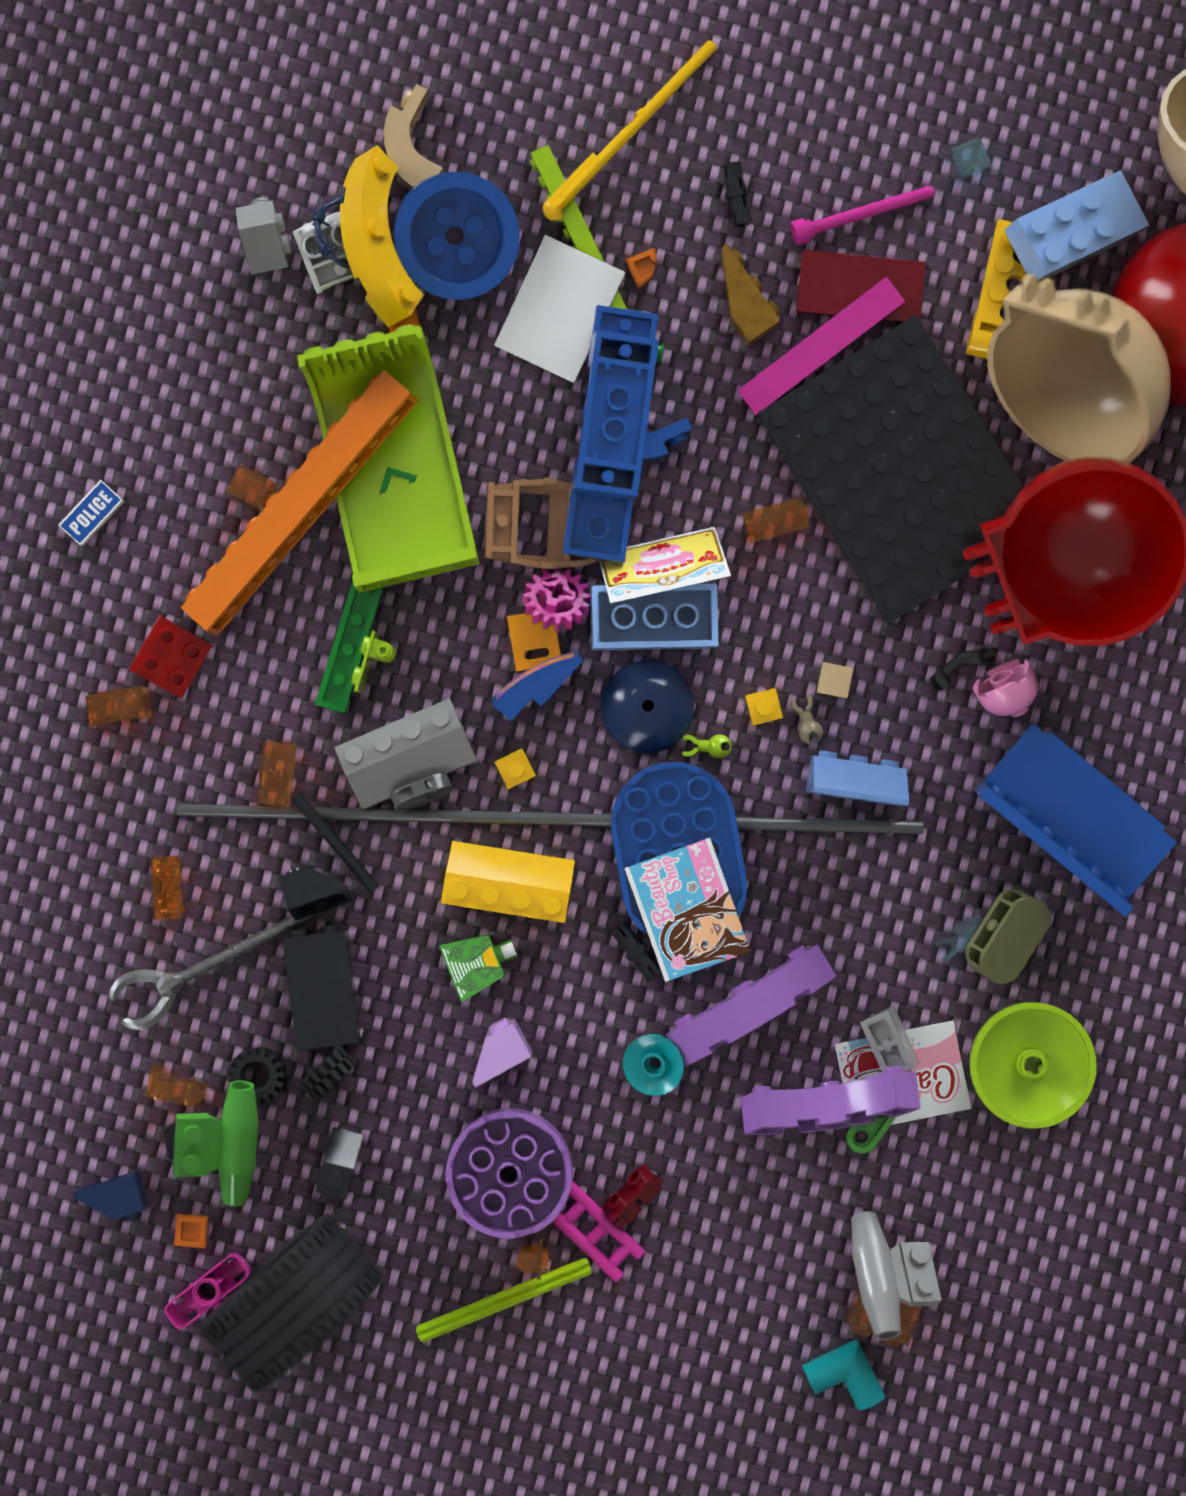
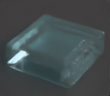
(970, 157)

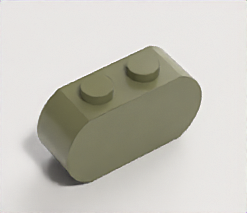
(1008, 936)

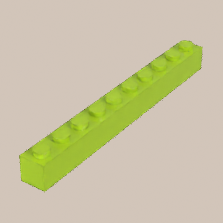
(573, 221)

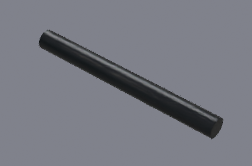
(334, 841)

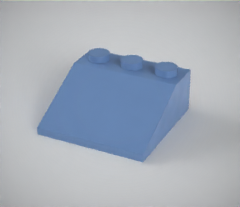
(858, 779)

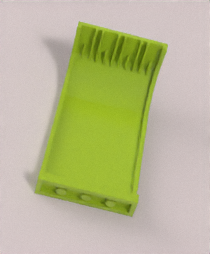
(412, 526)

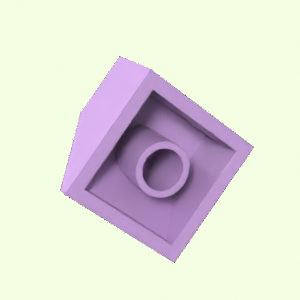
(501, 1050)

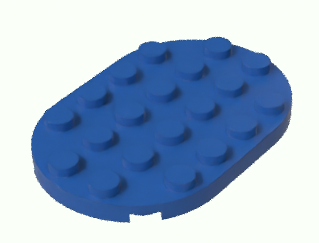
(671, 809)

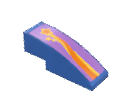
(536, 684)

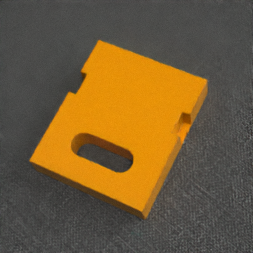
(530, 636)

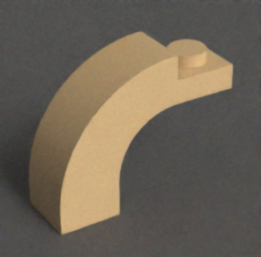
(398, 143)

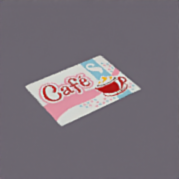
(938, 1074)

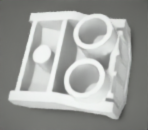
(322, 271)

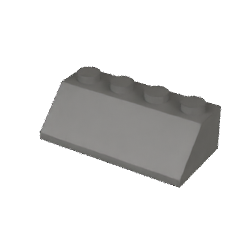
(405, 752)

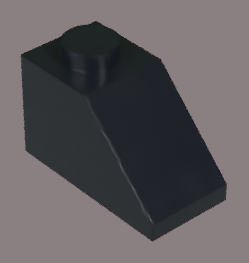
(312, 892)
(339, 1163)

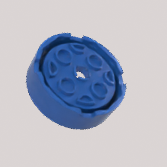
(487, 227)

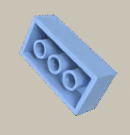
(1076, 227)
(660, 620)

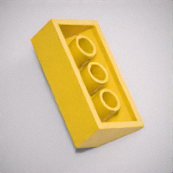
(508, 881)

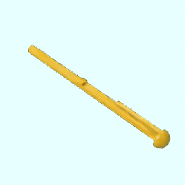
(593, 164)

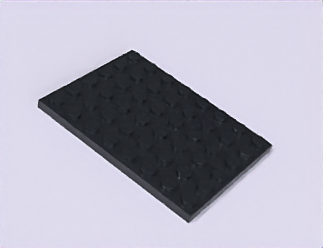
(895, 465)

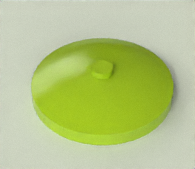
(1032, 1065)

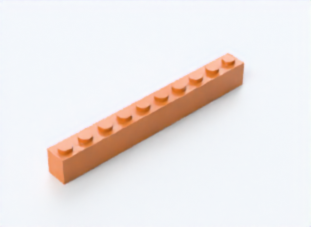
(299, 503)

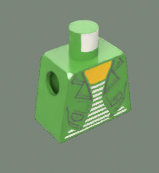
(476, 963)

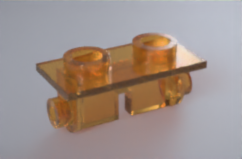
(776, 520)
(165, 887)
(533, 1258)

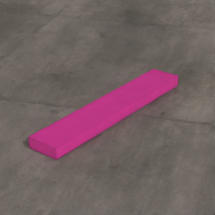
(821, 346)

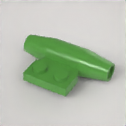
(224, 1144)

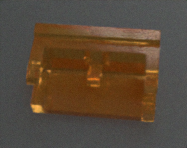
(276, 773)

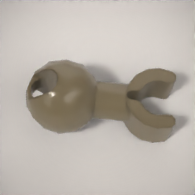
(809, 726)

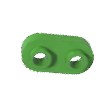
(874, 1133)

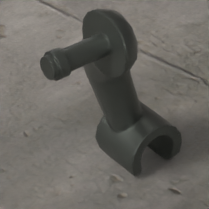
(979, 657)

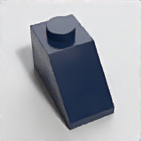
(116, 1196)

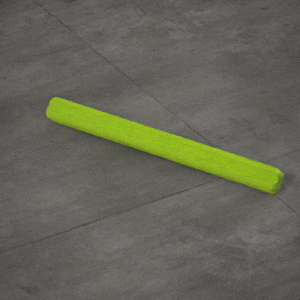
(503, 1300)

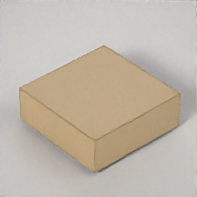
(834, 680)

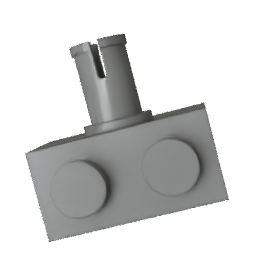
(262, 236)

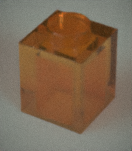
(251, 488)

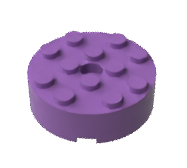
(515, 1140)

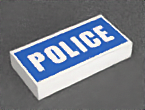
(91, 513)

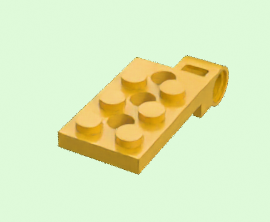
(994, 290)

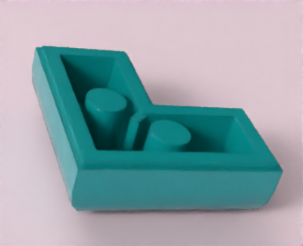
(849, 1366)

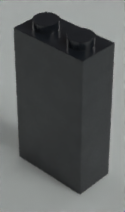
(321, 988)

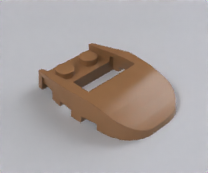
(502, 523)

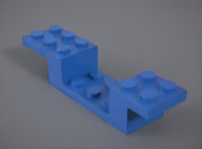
(612, 433)

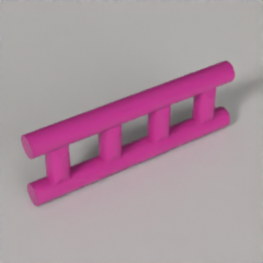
(588, 1242)

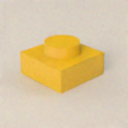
(763, 706)
(515, 768)

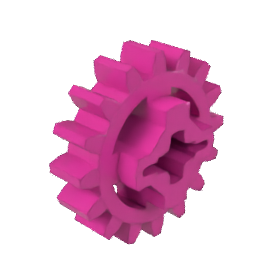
(560, 596)

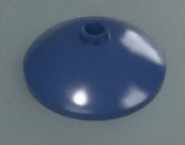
(641, 729)

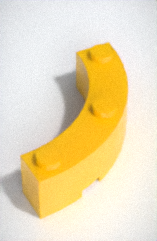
(369, 240)

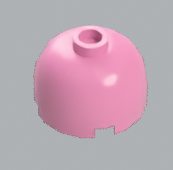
(1008, 689)

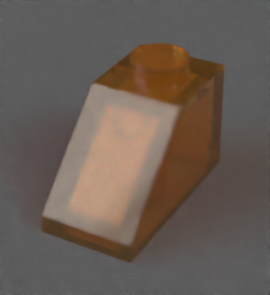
(118, 706)

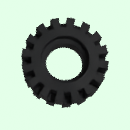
(269, 1061)
(327, 1073)

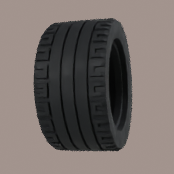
(292, 1303)

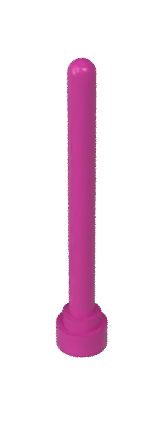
(805, 229)

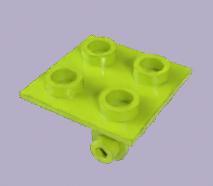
(371, 649)

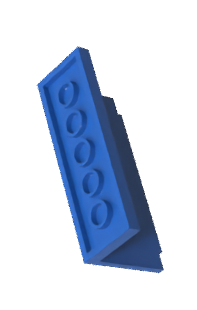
(1077, 816)

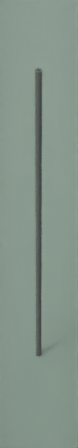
(531, 818)

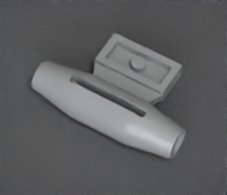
(890, 1275)

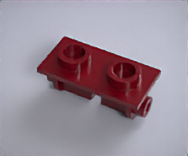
(622, 1205)

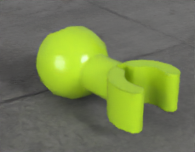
(711, 746)

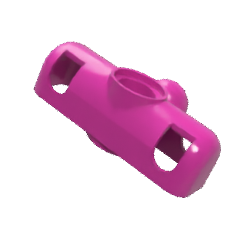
(220, 1277)

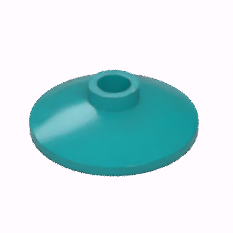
(641, 1071)

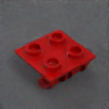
(170, 657)

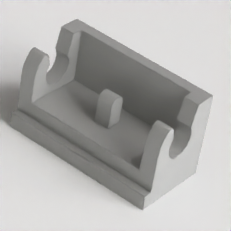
(889, 1040)

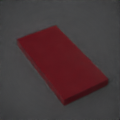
(837, 279)

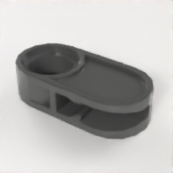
(421, 792)

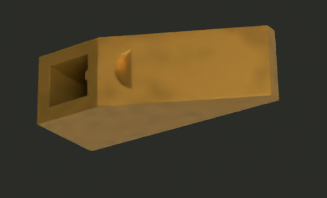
(747, 307)

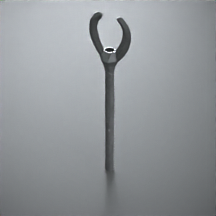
(170, 983)

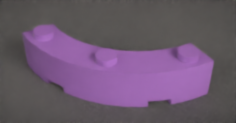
(752, 1004)
(830, 1105)

